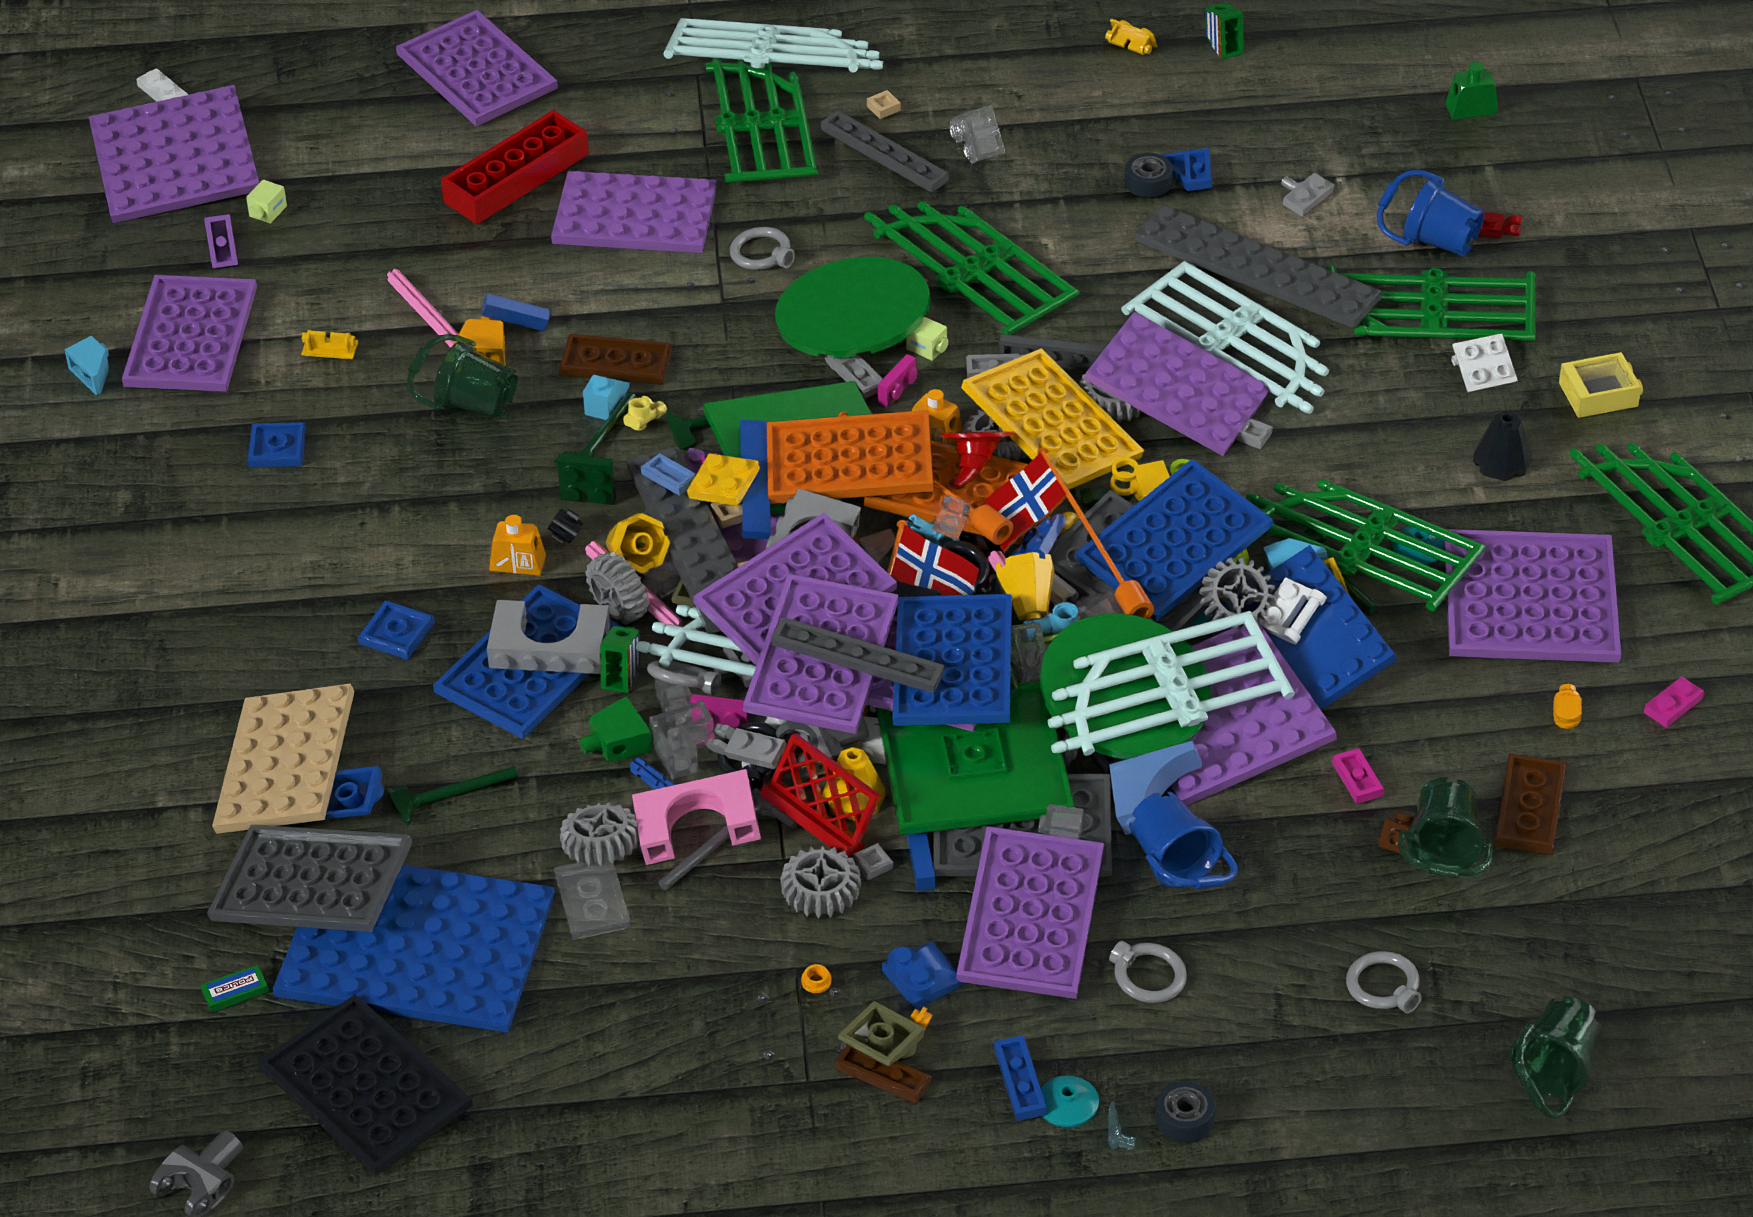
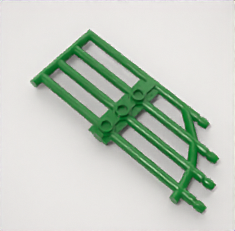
(753, 121)
(975, 266)
(1434, 305)
(1681, 522)
(1369, 537)

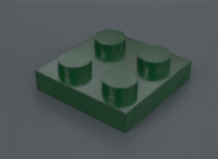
(586, 479)

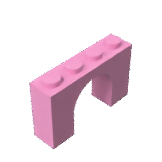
(661, 808)

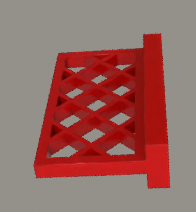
(815, 818)

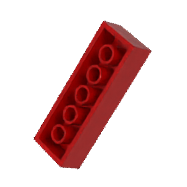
(514, 167)

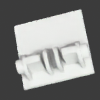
(1484, 363)

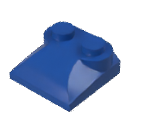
(354, 792)
(921, 973)

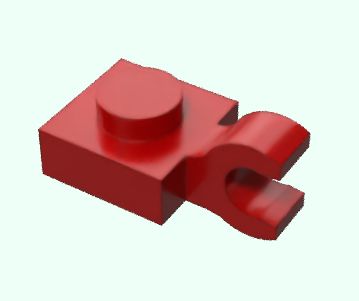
(1496, 224)

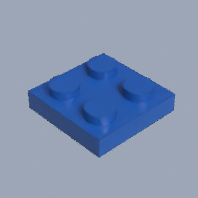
(1043, 537)

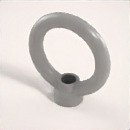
(781, 256)
(693, 676)
(1124, 956)
(1404, 997)

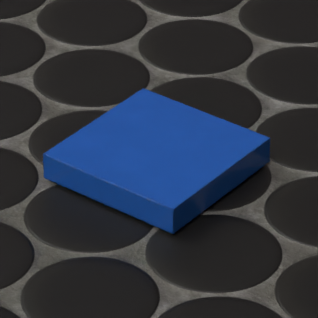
(276, 444)
(396, 630)

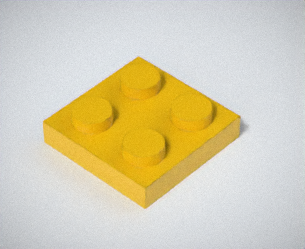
(723, 479)

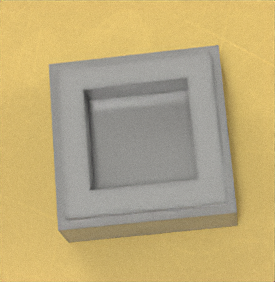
(1254, 433)
(873, 861)

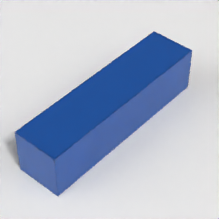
(515, 312)
(921, 861)

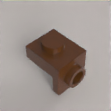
(1393, 824)

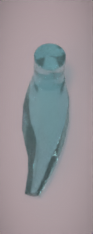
(1115, 1137)

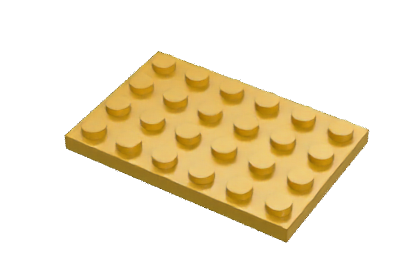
(1053, 413)

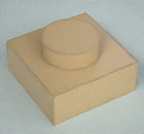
(883, 104)
(727, 514)

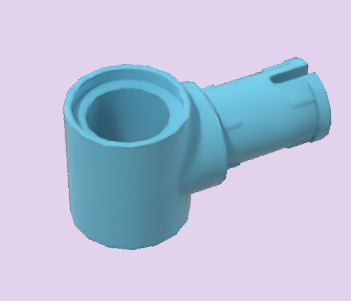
(925, 530)
(1062, 616)

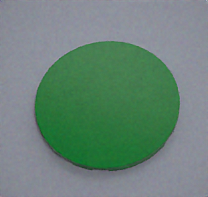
(852, 307)
(1101, 634)

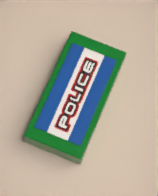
(234, 988)

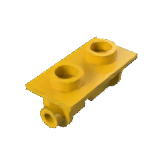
(1141, 39)
(337, 346)

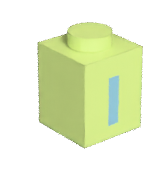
(266, 201)
(928, 339)

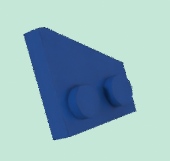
(1192, 168)

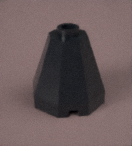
(1503, 448)

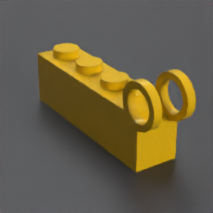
(1142, 480)

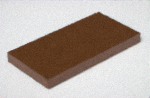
(615, 358)
(1530, 804)

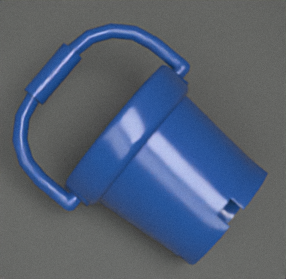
(1435, 216)
(1179, 844)

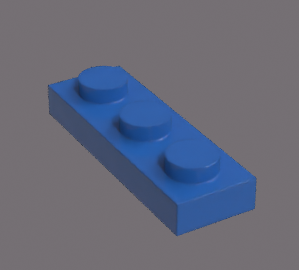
(1020, 1078)

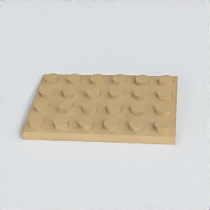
(284, 758)

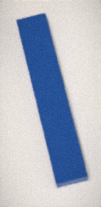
(755, 503)

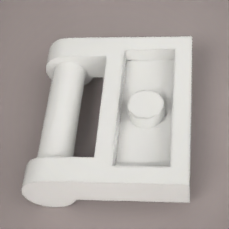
(1288, 602)

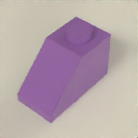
(221, 241)

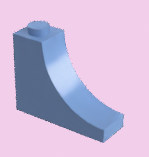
(1149, 774)

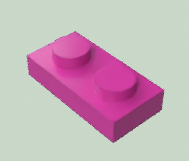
(897, 380)
(1673, 702)
(724, 710)
(1357, 776)

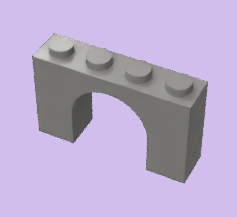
(807, 506)
(577, 653)

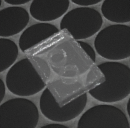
(591, 899)

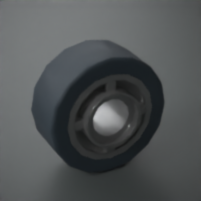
(1148, 175)
(1185, 1111)

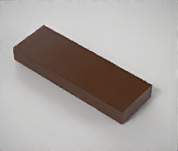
(896, 1078)

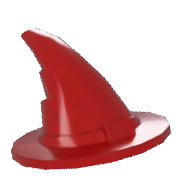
(975, 452)

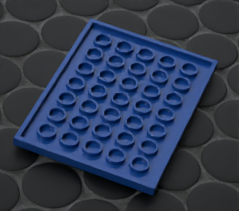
(439, 951)

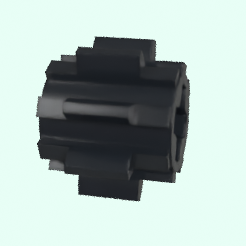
(565, 526)

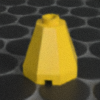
(639, 541)
(1029, 583)
(859, 765)

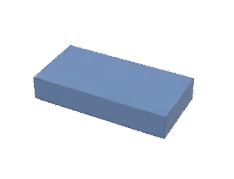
(668, 474)

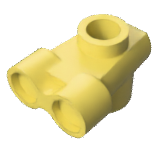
(643, 411)

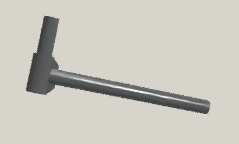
(762, 807)

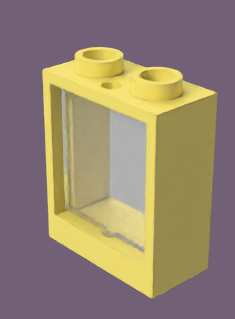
(1600, 384)

